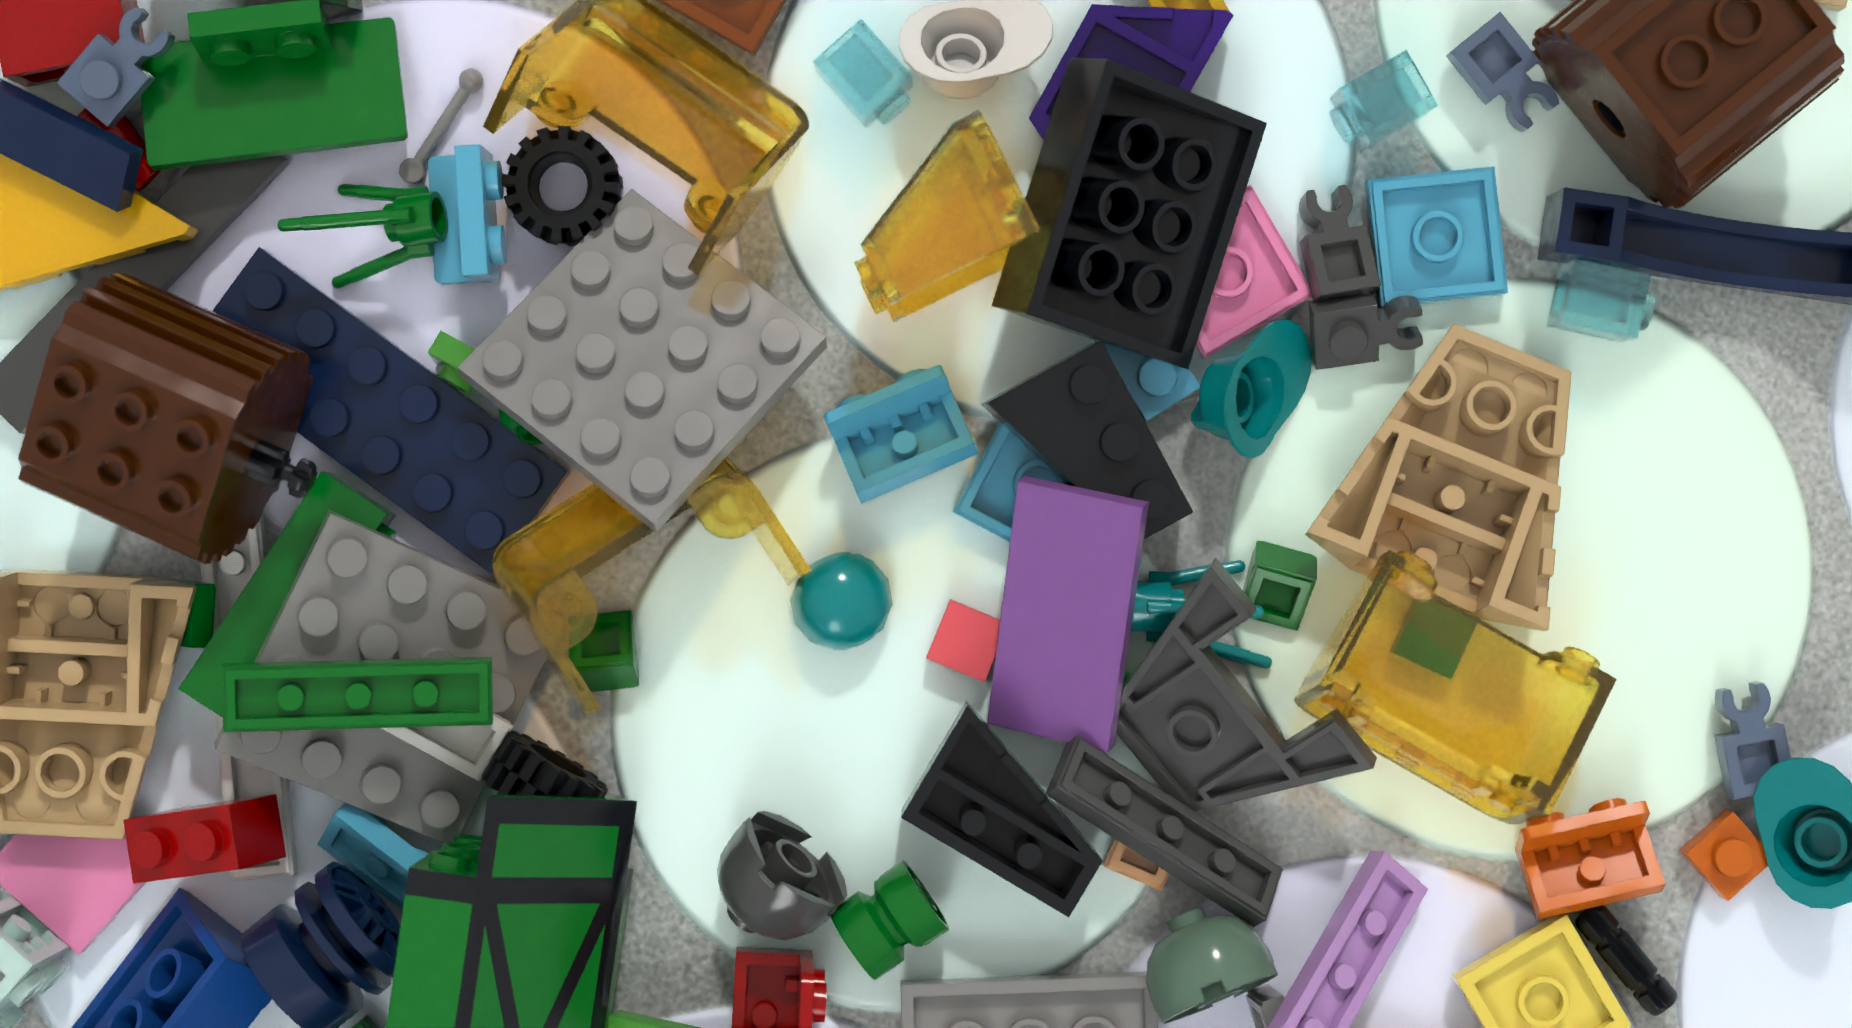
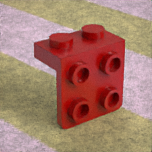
(777, 989)

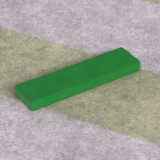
(357, 694)

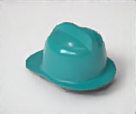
(1256, 390)
(1807, 830)

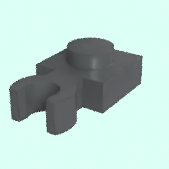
(1335, 256)
(1352, 329)

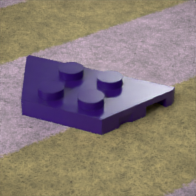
(1151, 40)

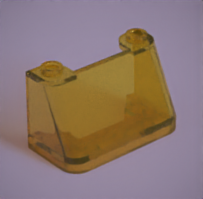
(945, 224)
(1456, 694)

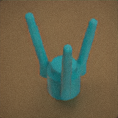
(1158, 603)

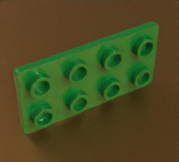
(272, 86)

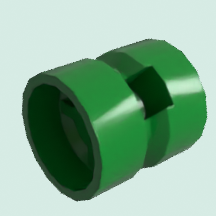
(883, 923)

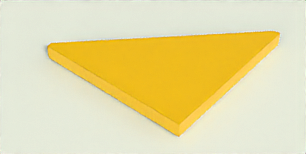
(60, 230)

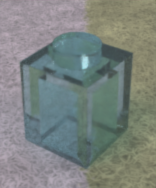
(865, 75)
(1381, 102)
(1601, 301)

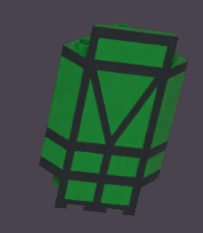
(518, 919)

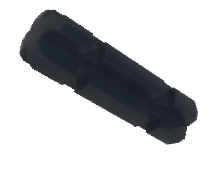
(1626, 959)

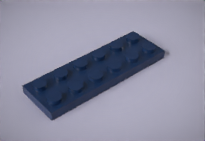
(396, 417)

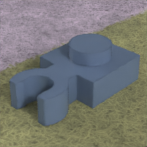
(1496, 63)
(111, 74)
(1751, 745)

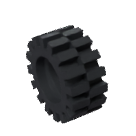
(527, 170)
(534, 769)

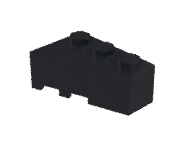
(1092, 433)
(999, 815)

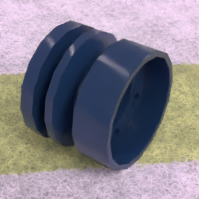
(325, 950)

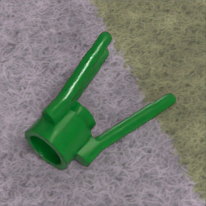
(413, 219)

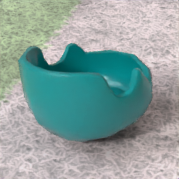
(841, 601)

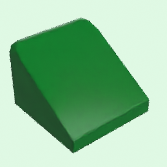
(1280, 583)
(608, 653)

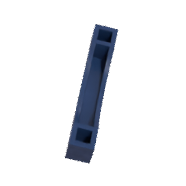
(1696, 246)

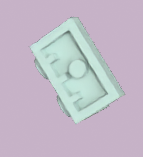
(28, 959)

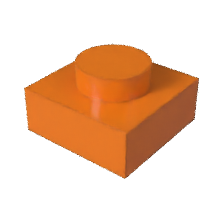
(1726, 854)

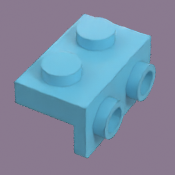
(474, 241)
(900, 432)

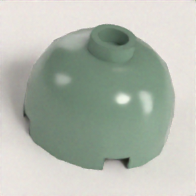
(1205, 964)

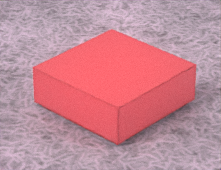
(965, 640)

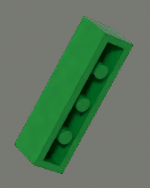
(257, 606)

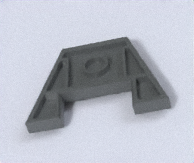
(1203, 729)

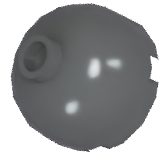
(775, 882)

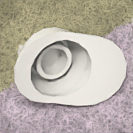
(971, 43)

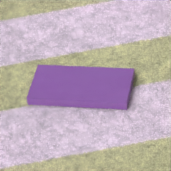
(1067, 612)

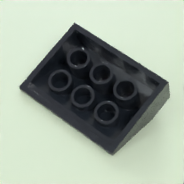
(1130, 211)

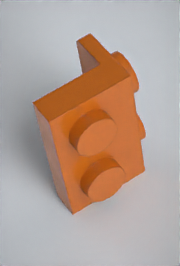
(1588, 858)

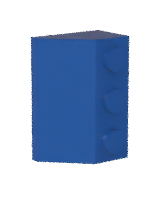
(181, 976)

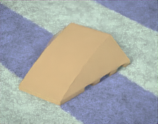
(1463, 480)
(82, 695)

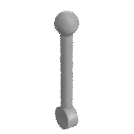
(413, 169)

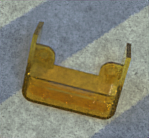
(667, 98)
(545, 560)

